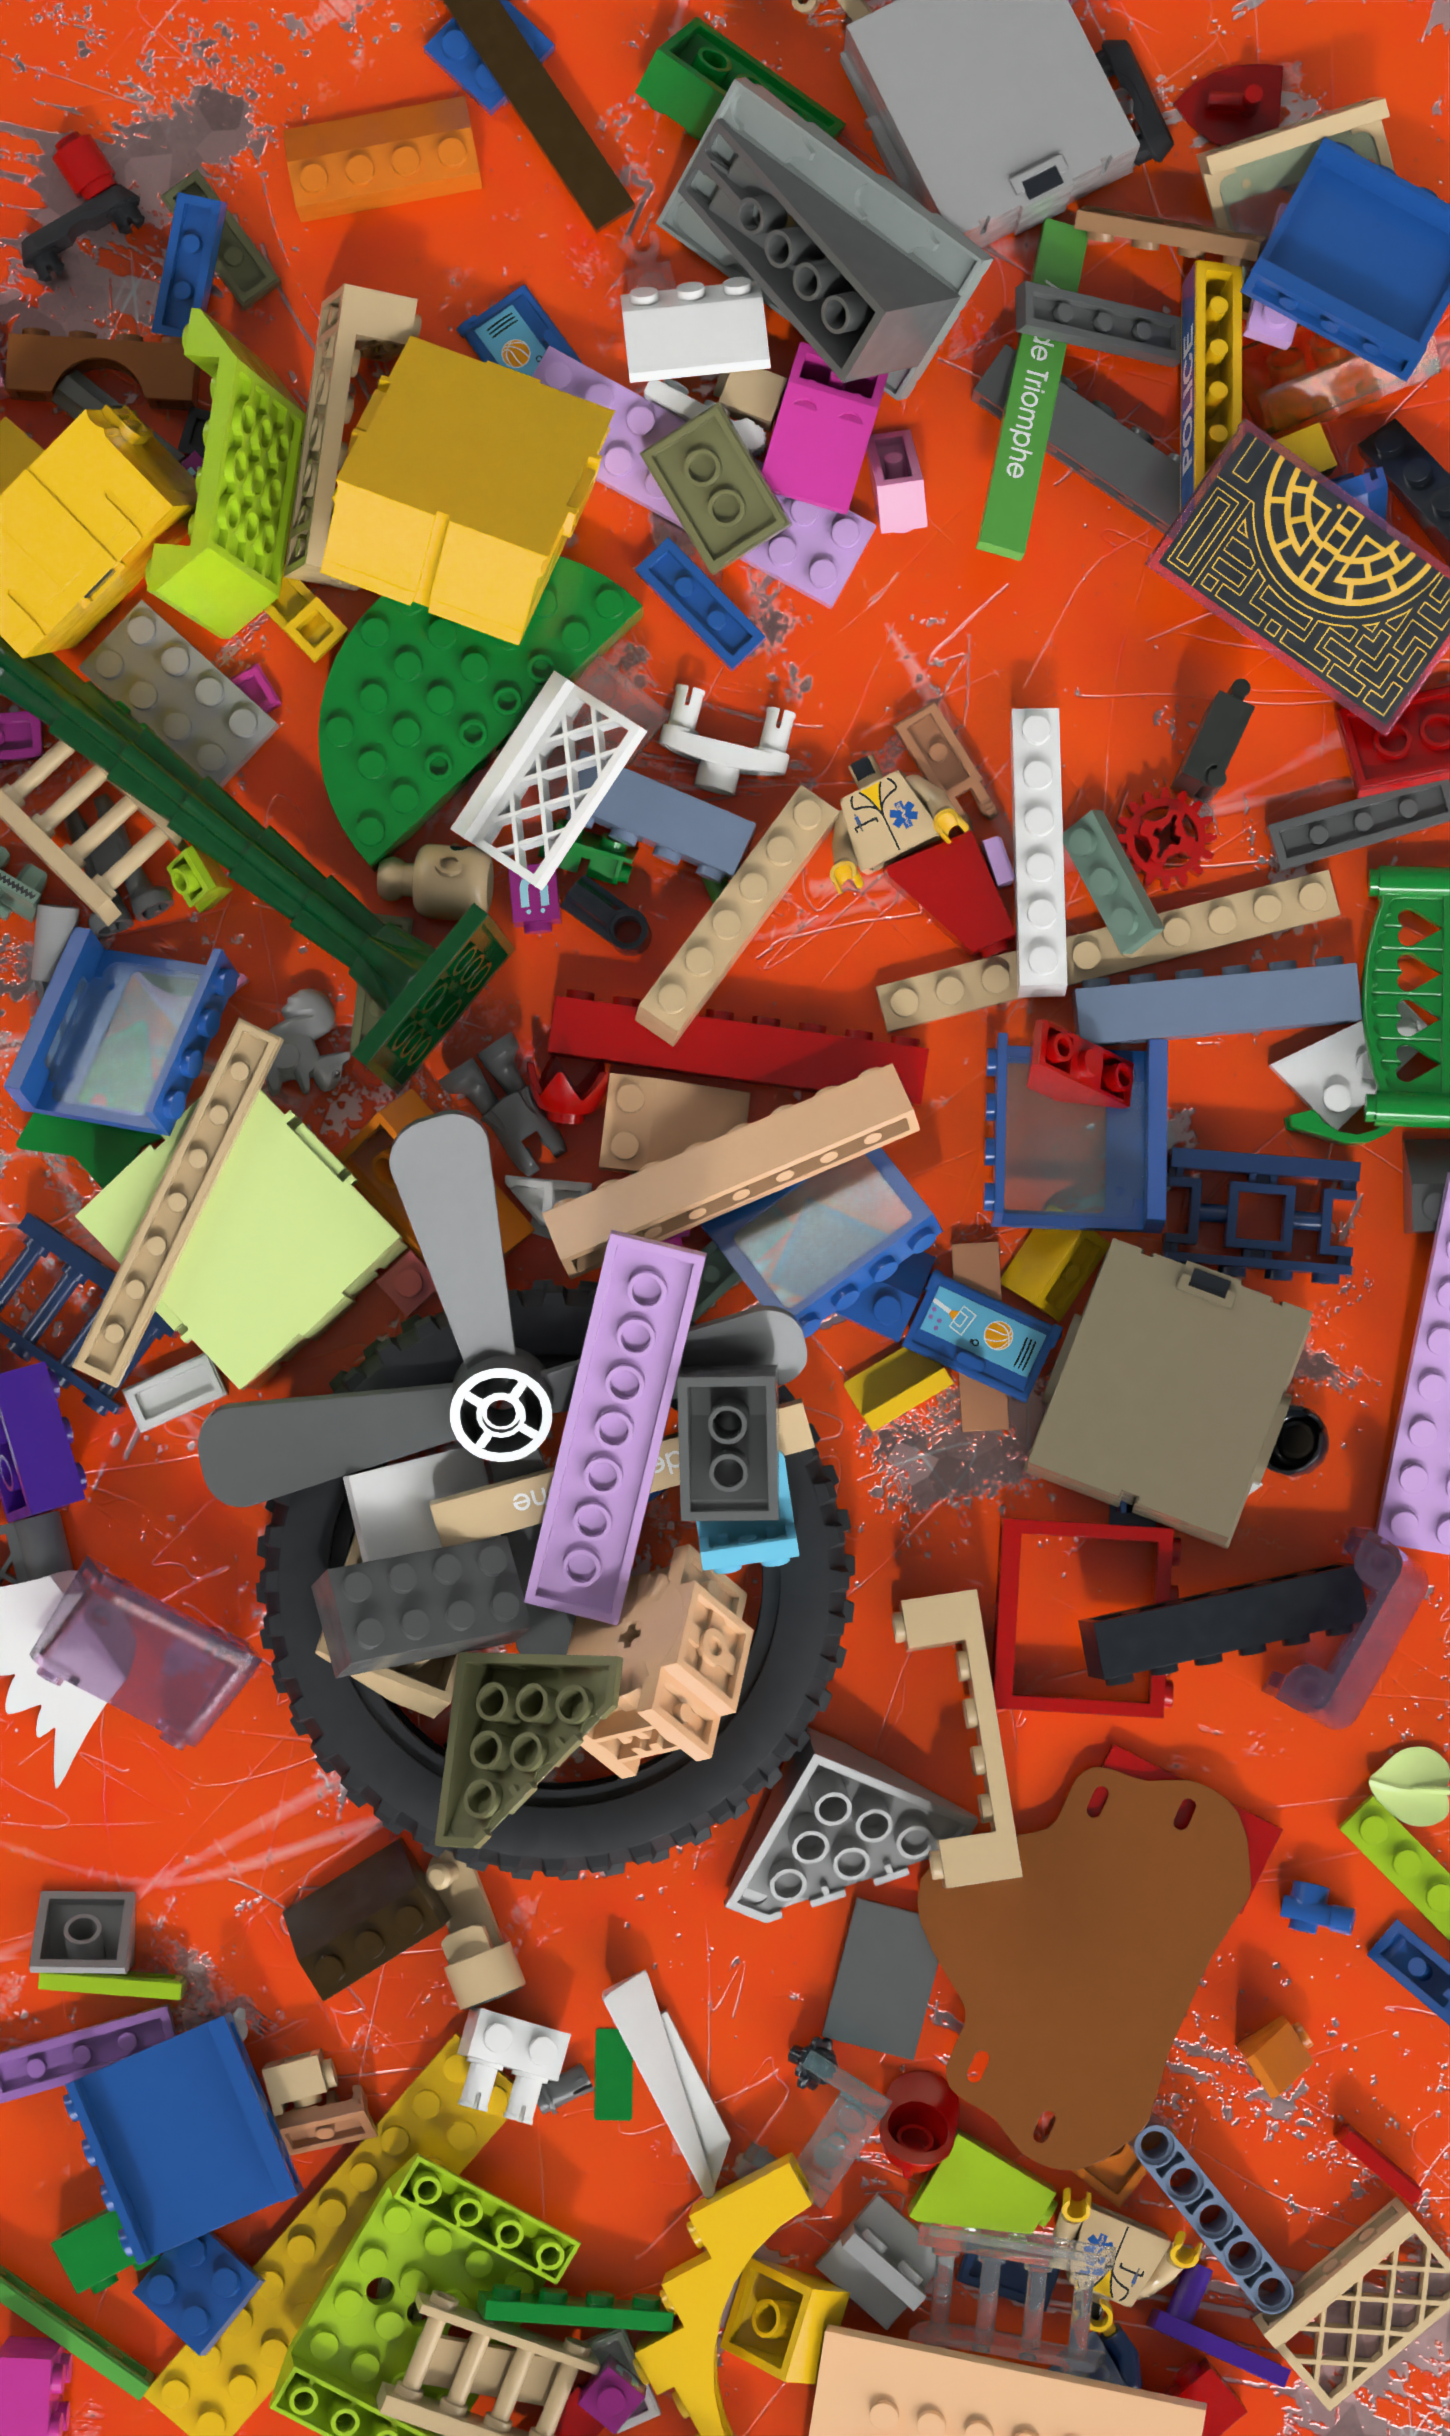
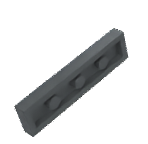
(1098, 324)
(1358, 824)

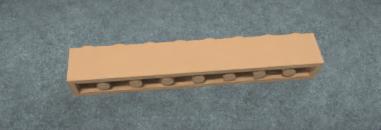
(734, 1168)

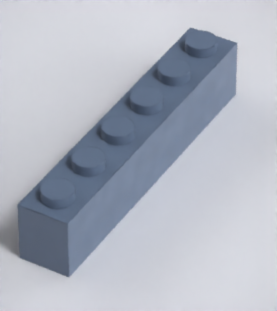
(1217, 1004)

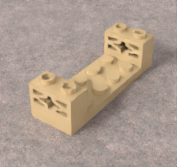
(351, 326)
(947, 1622)

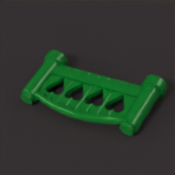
(1427, 1098)

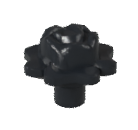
(798, 2054)

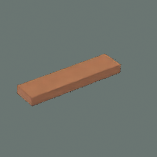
(980, 1405)

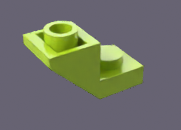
(198, 879)

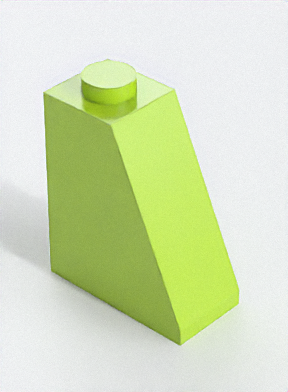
(982, 2191)

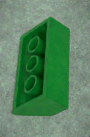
(696, 71)

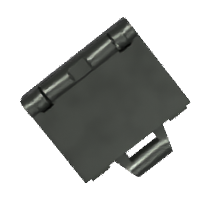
(1214, 743)

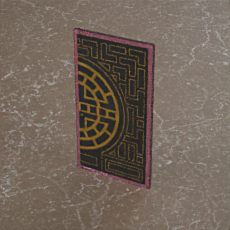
(1310, 577)

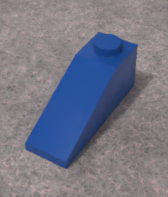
(1415, 1967)

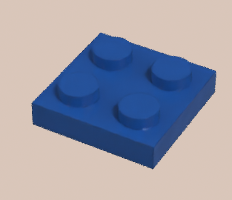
(460, 62)
(199, 2290)

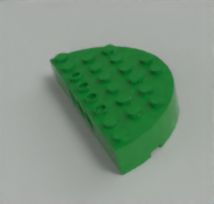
(433, 702)

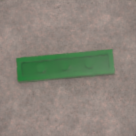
(557, 2308)

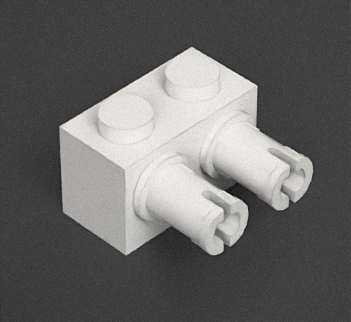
(507, 2042)

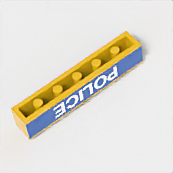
(1209, 368)

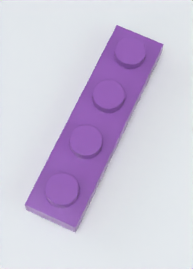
(81, 2052)

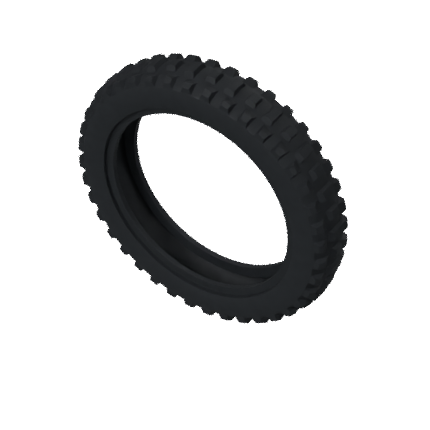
(566, 1824)

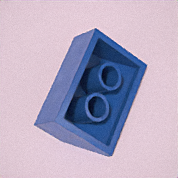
(890, 1303)

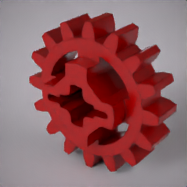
(1185, 845)

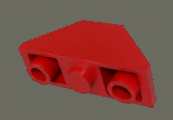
(1076, 1069)

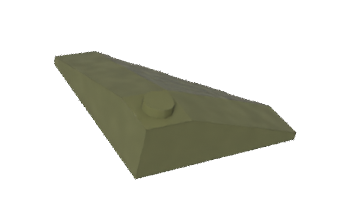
(510, 1728)

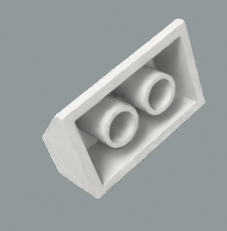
(695, 330)

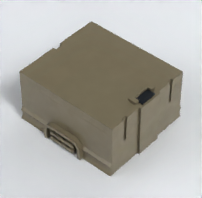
(1169, 1392)

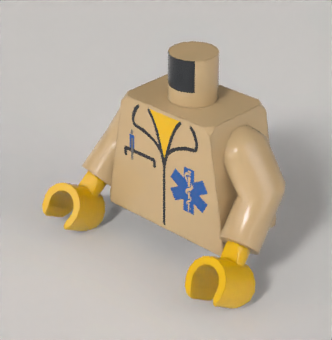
(887, 821)
(1141, 2256)

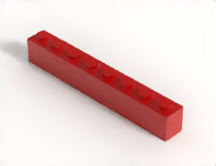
(730, 1049)

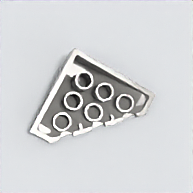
(837, 1824)

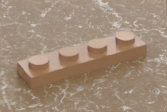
(1151, 231)

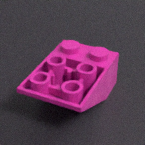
(821, 433)

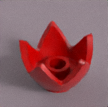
(559, 1095)

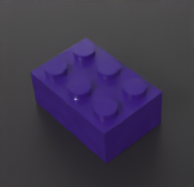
(35, 1446)

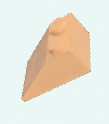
(661, 1118)

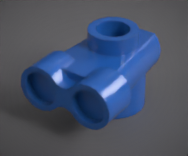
(1309, 1908)

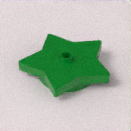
(99, 1148)

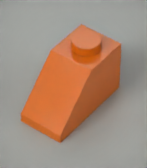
(1277, 2054)

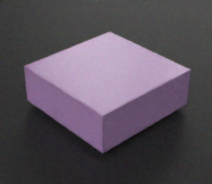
(997, 862)

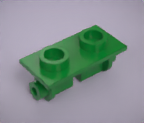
(604, 853)

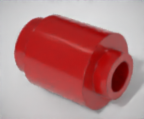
(83, 165)

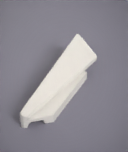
(670, 2077)

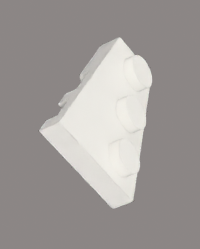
(1337, 1072)

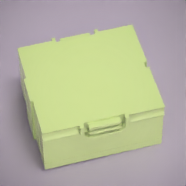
(272, 1251)

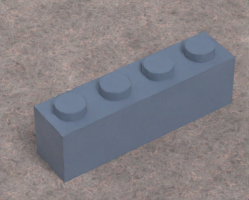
(670, 823)

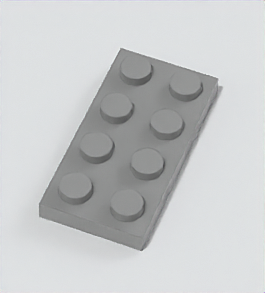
(179, 694)

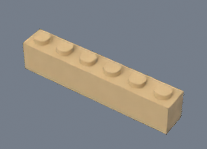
(736, 915)

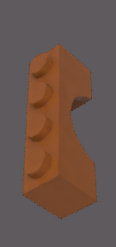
(42, 361)

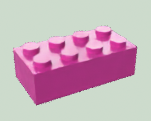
(33, 2387)

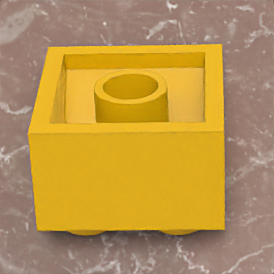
(782, 2320)

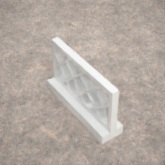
(525, 764)

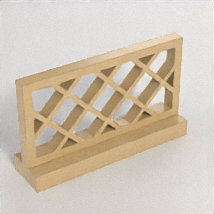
(1330, 2282)

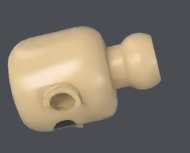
(441, 880)

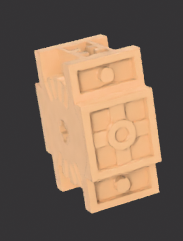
(679, 1667)

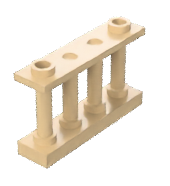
(69, 860)
(451, 2414)

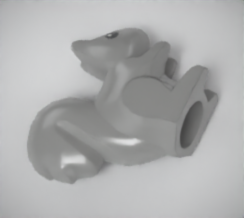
(307, 1018)

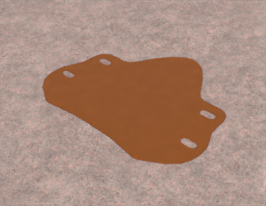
(1088, 1960)

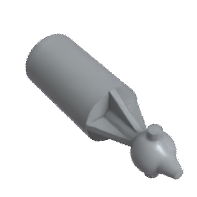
(51, 936)

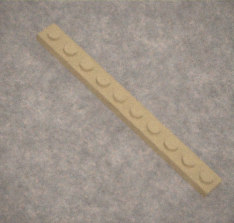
(1096, 955)

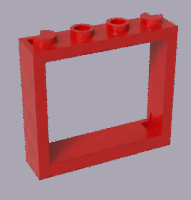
(1011, 1530)

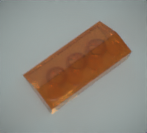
(1316, 381)

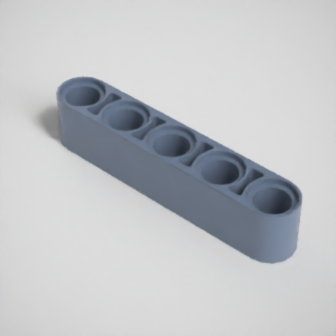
(1224, 2230)

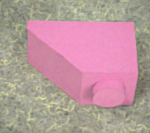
(896, 482)

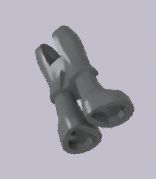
(145, 898)
(513, 1115)

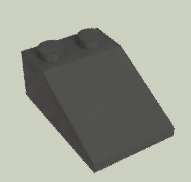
(728, 1442)

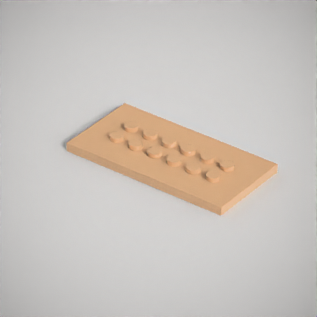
(916, 2389)

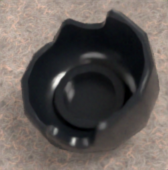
(1300, 1444)

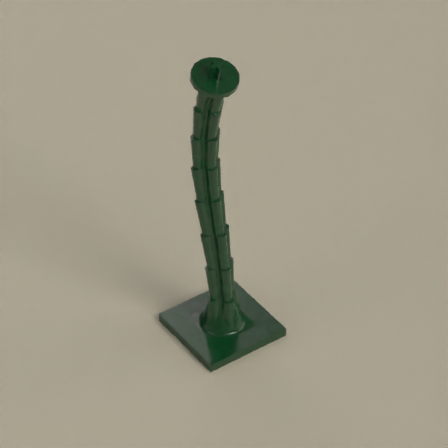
(409, 980)

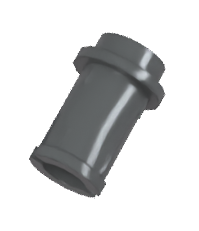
(568, 2087)

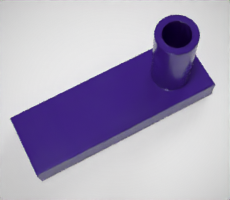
(1178, 2324)

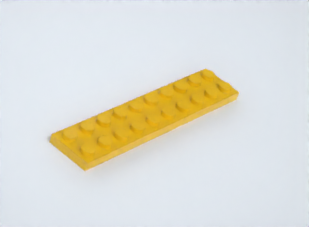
(228, 2384)

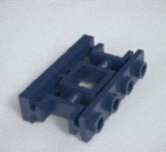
(1262, 1179)

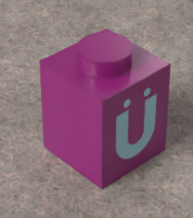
(532, 907)
(612, 2394)

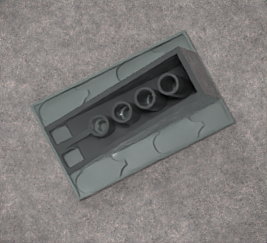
(824, 238)

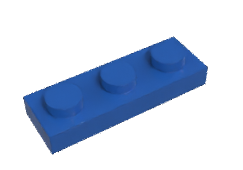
(188, 262)
(700, 604)

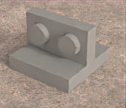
(880, 2262)

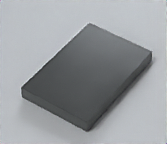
(882, 1981)

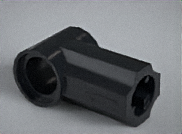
(605, 914)

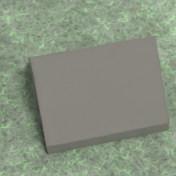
(84, 1932)

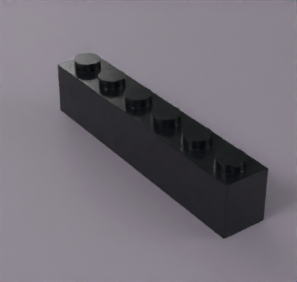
(1221, 1622)

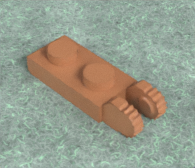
(943, 759)

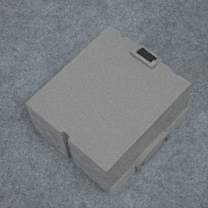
(988, 109)

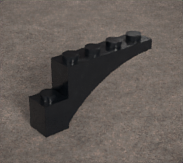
(1414, 479)

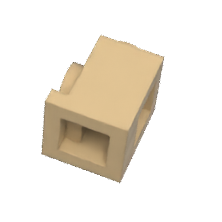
(299, 2080)

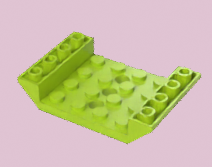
(241, 488)
(423, 2236)

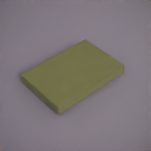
(716, 488)

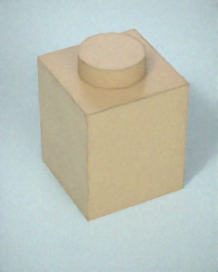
(752, 395)

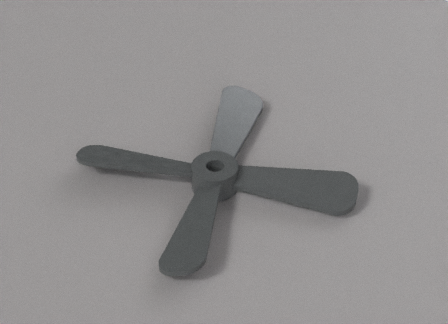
(449, 1194)

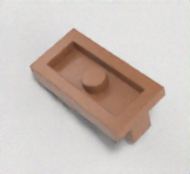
(327, 2125)

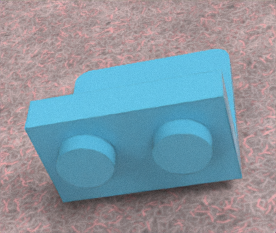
(735, 1543)

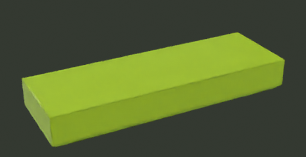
(129, 1984)

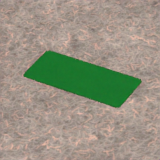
(612, 2077)

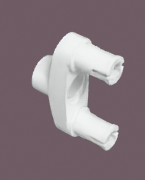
(722, 761)

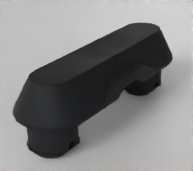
(1154, 137)
(42, 246)

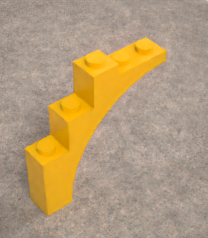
(731, 2230)

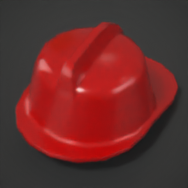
(920, 2122)

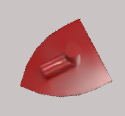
(1234, 103)

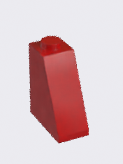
(956, 894)

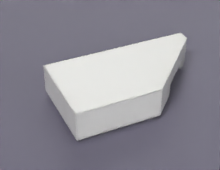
(542, 1194)

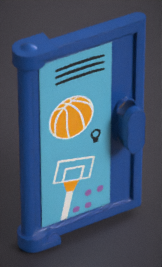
(514, 333)
(985, 1335)

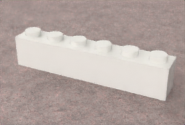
(1038, 852)

